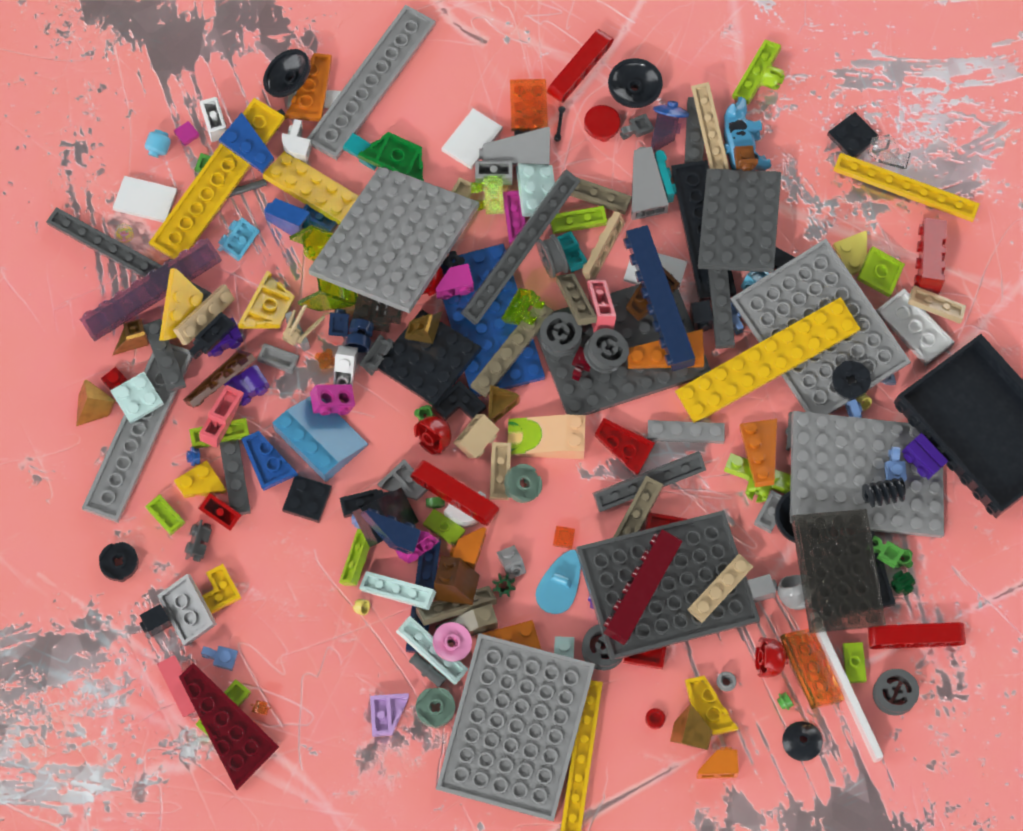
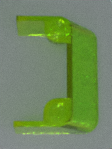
(329, 295)

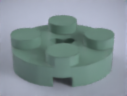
(515, 490)
(434, 696)

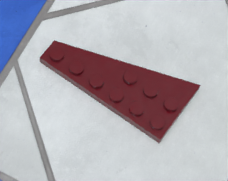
(235, 736)

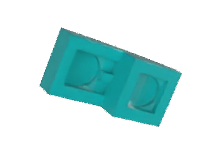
(355, 145)
(573, 254)

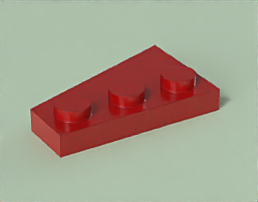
(625, 445)

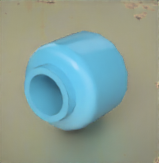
(157, 143)

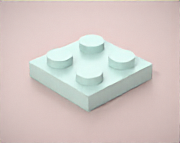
(137, 397)

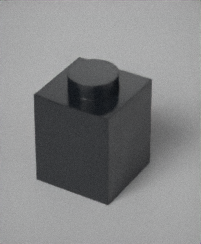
(701, 315)
(155, 620)

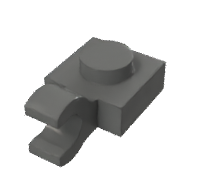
(639, 126)

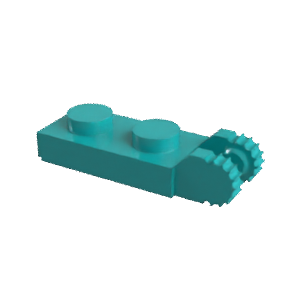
(665, 173)

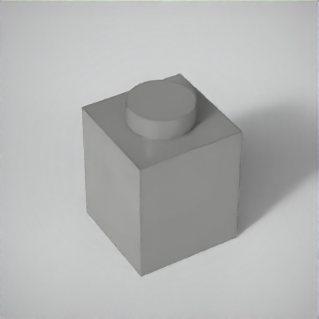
(762, 588)

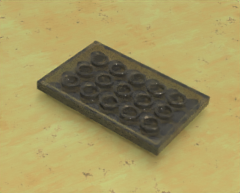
(838, 571)

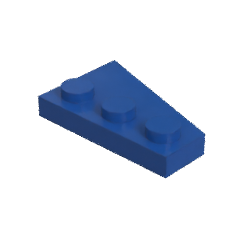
(247, 144)
(267, 462)

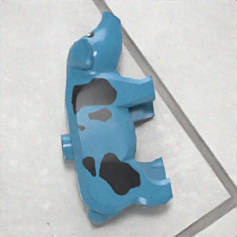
(742, 132)

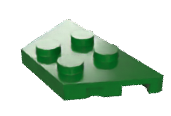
(395, 155)

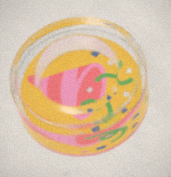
(124, 233)

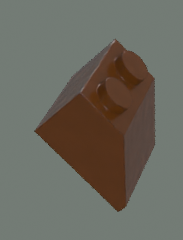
(455, 581)

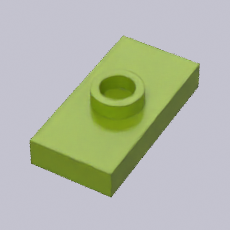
(165, 514)
(443, 527)
(854, 662)

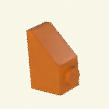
(469, 547)
(720, 765)

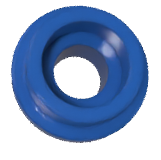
(193, 456)

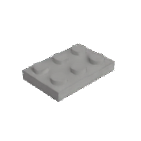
(186, 609)

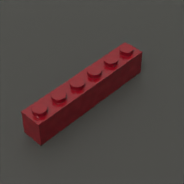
(642, 587)

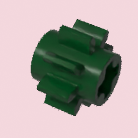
(903, 582)
(506, 590)

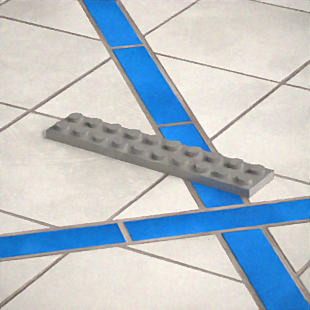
(371, 81)
(131, 448)

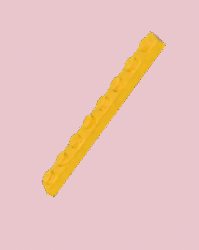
(906, 187)
(581, 761)

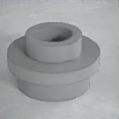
(726, 675)

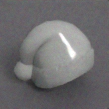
(791, 592)

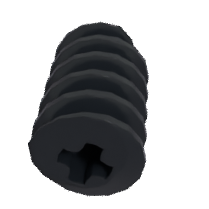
(884, 491)

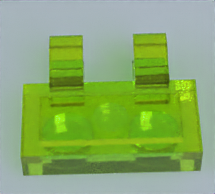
(493, 194)
(518, 307)

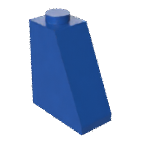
(287, 216)

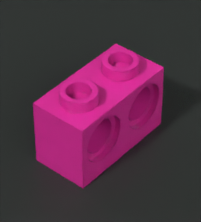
(332, 396)

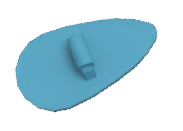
(559, 584)

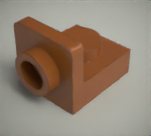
(744, 158)

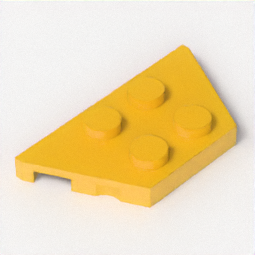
(180, 301)
(267, 305)

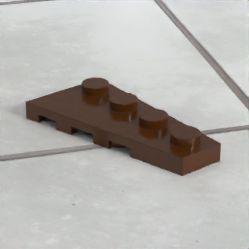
(219, 377)

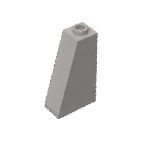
(523, 148)
(647, 187)

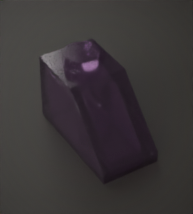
(665, 131)

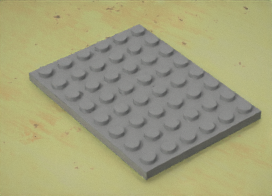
(394, 239)
(798, 291)
(841, 453)
(515, 727)

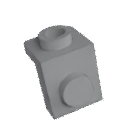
(511, 561)

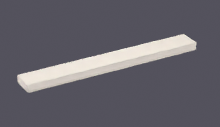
(850, 698)

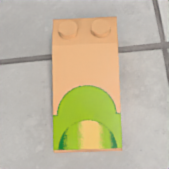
(548, 436)

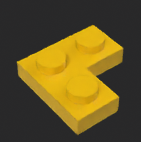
(224, 589)

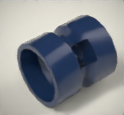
(360, 335)

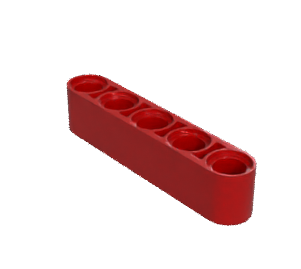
(580, 65)
(454, 492)
(917, 635)

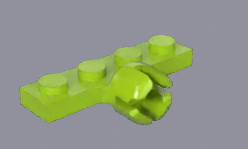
(760, 72)
(740, 467)

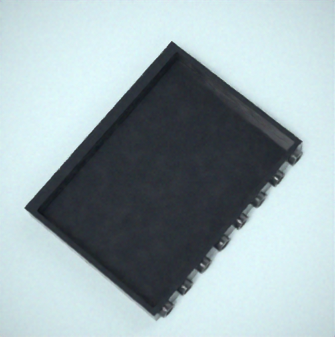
(975, 420)

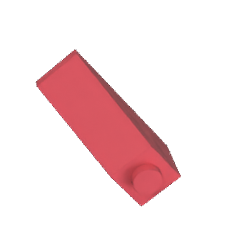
(602, 304)

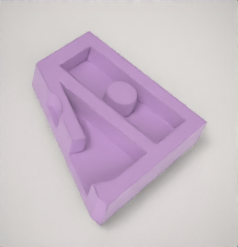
(386, 712)

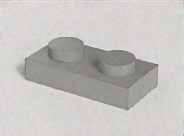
(766, 518)

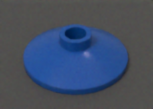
(671, 109)

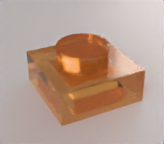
(564, 537)

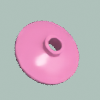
(458, 635)

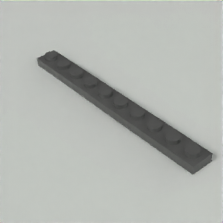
(106, 245)
(520, 247)

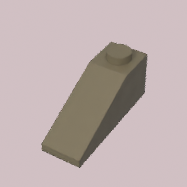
(476, 620)

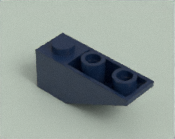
(394, 533)

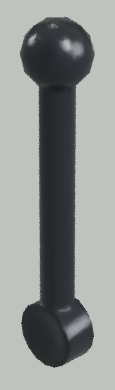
(557, 137)

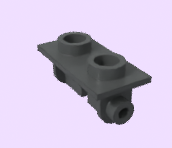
(375, 354)
(194, 547)

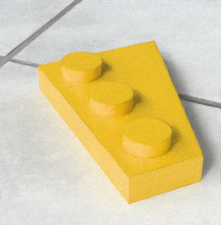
(709, 706)

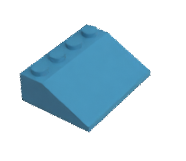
(320, 440)

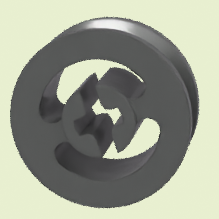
(552, 256)
(612, 344)
(559, 346)
(596, 658)
(882, 686)

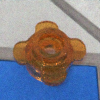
(330, 359)
(260, 707)

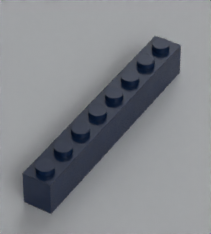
(660, 298)

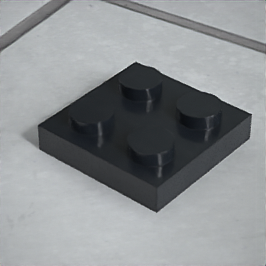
(852, 135)
(307, 499)

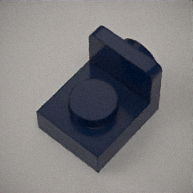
(339, 323)

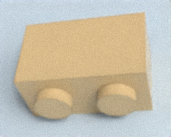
(476, 436)

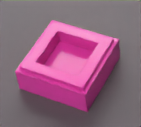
(186, 133)

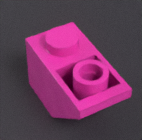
(455, 282)
(425, 542)

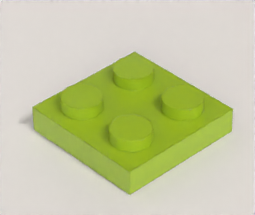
(880, 271)

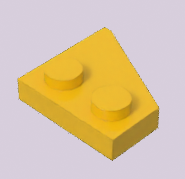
(199, 481)

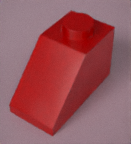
(219, 511)

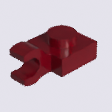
(580, 364)

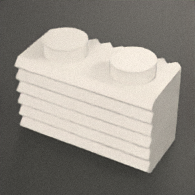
(213, 118)

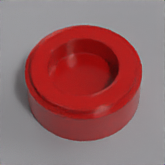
(655, 718)

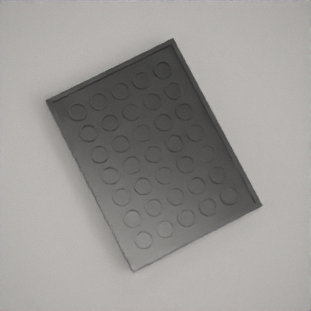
(602, 391)
(701, 558)

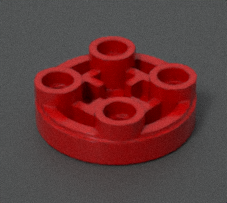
(602, 122)

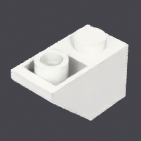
(345, 365)

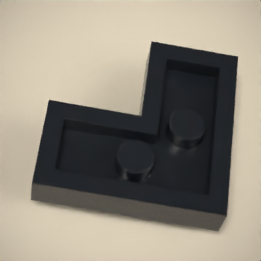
(460, 397)

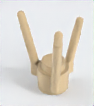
(292, 334)

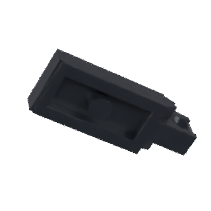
(211, 335)
(356, 501)

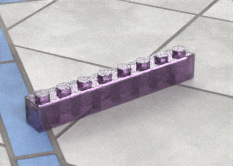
(148, 290)

